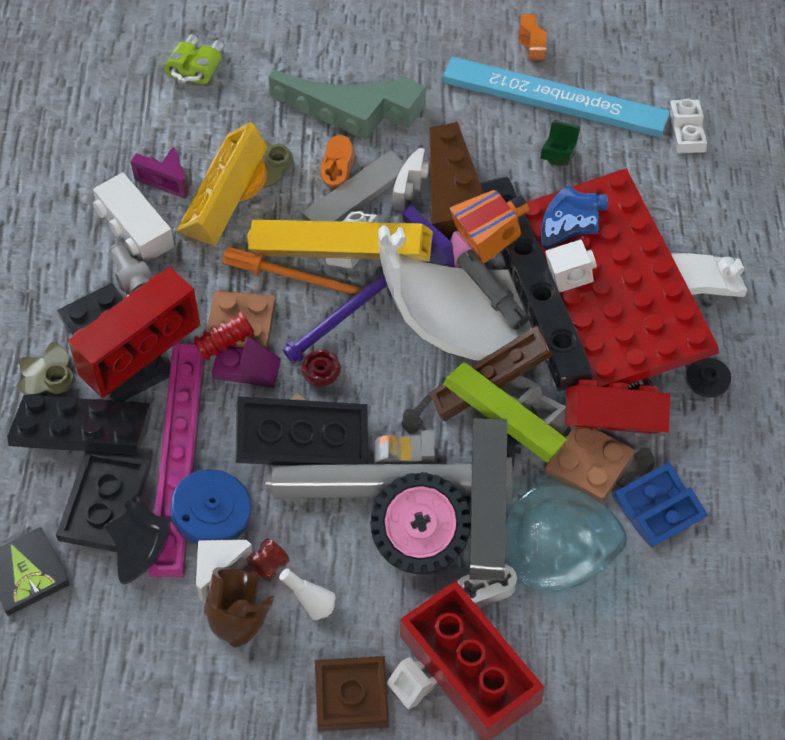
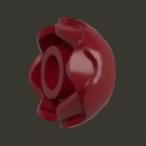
(317, 360)

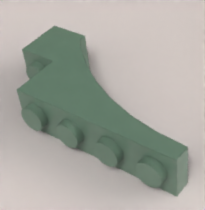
(352, 107)

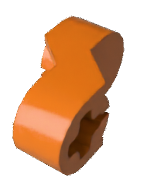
(532, 37)
(337, 161)

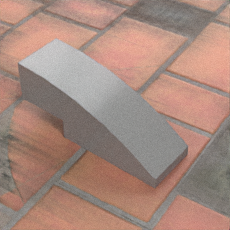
(531, 397)

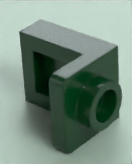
(561, 143)

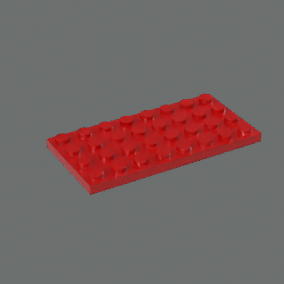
(639, 308)

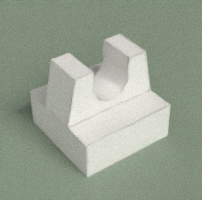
(410, 682)

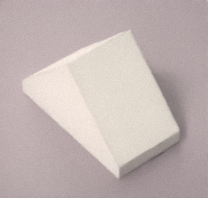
(218, 554)

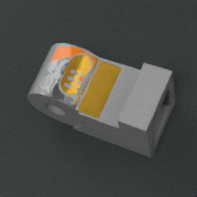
(405, 449)

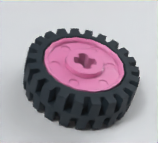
(444, 534)

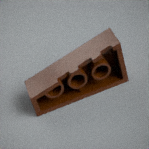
(451, 175)

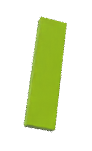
(497, 404)

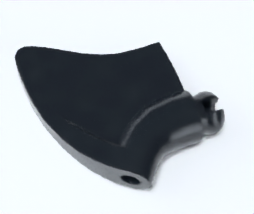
(138, 538)

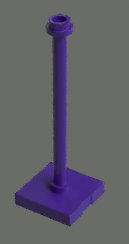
(440, 254)

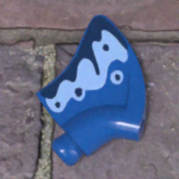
(571, 215)

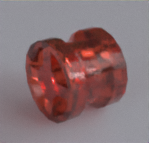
(268, 559)

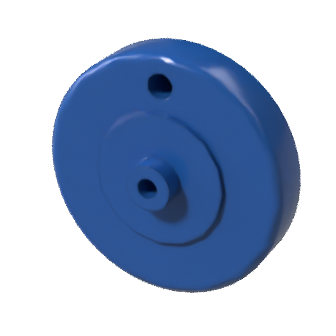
(210, 506)

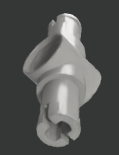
(130, 273)

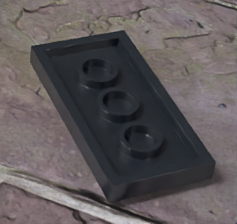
(88, 309)
(79, 424)
(300, 432)

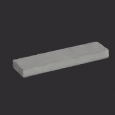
(357, 190)

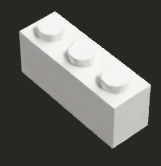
(132, 218)

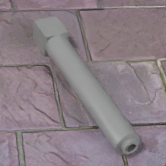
(363, 479)

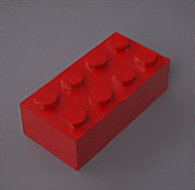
(135, 332)
(471, 661)

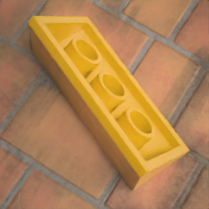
(223, 185)

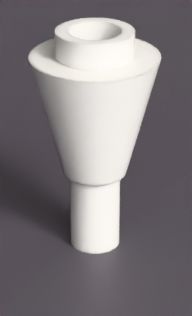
(315, 599)

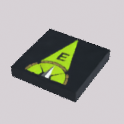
(29, 571)

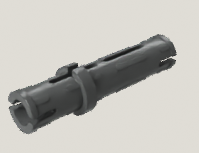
(500, 299)

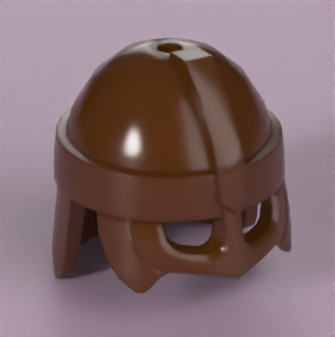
(232, 605)

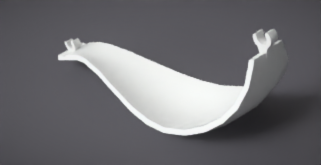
(458, 317)

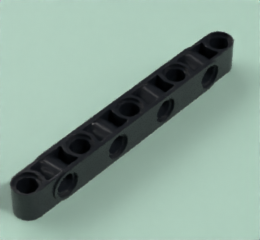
(541, 298)

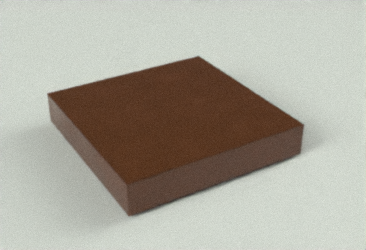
(351, 693)

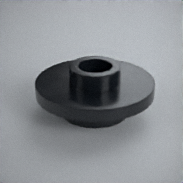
(708, 377)

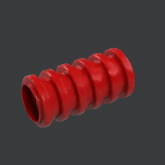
(224, 336)

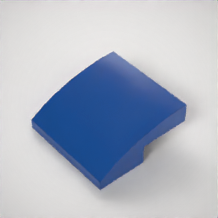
(659, 505)

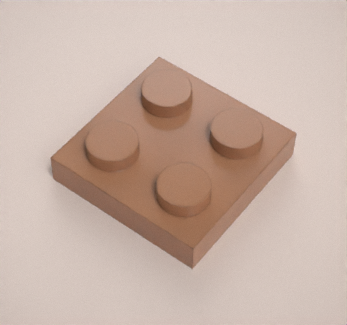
(257, 308)
(590, 462)

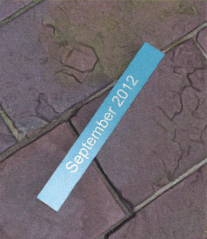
(556, 96)

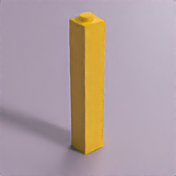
(334, 239)

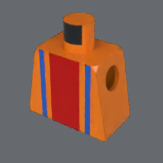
(489, 222)

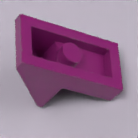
(161, 175)
(248, 365)

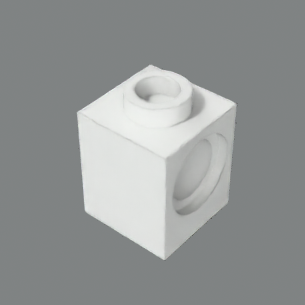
(571, 265)

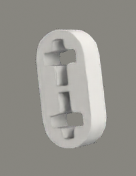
(487, 591)

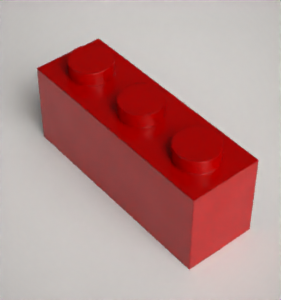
(617, 408)

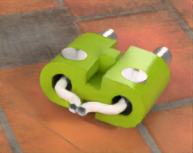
(194, 63)

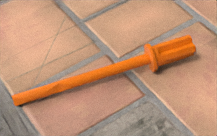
(256, 263)

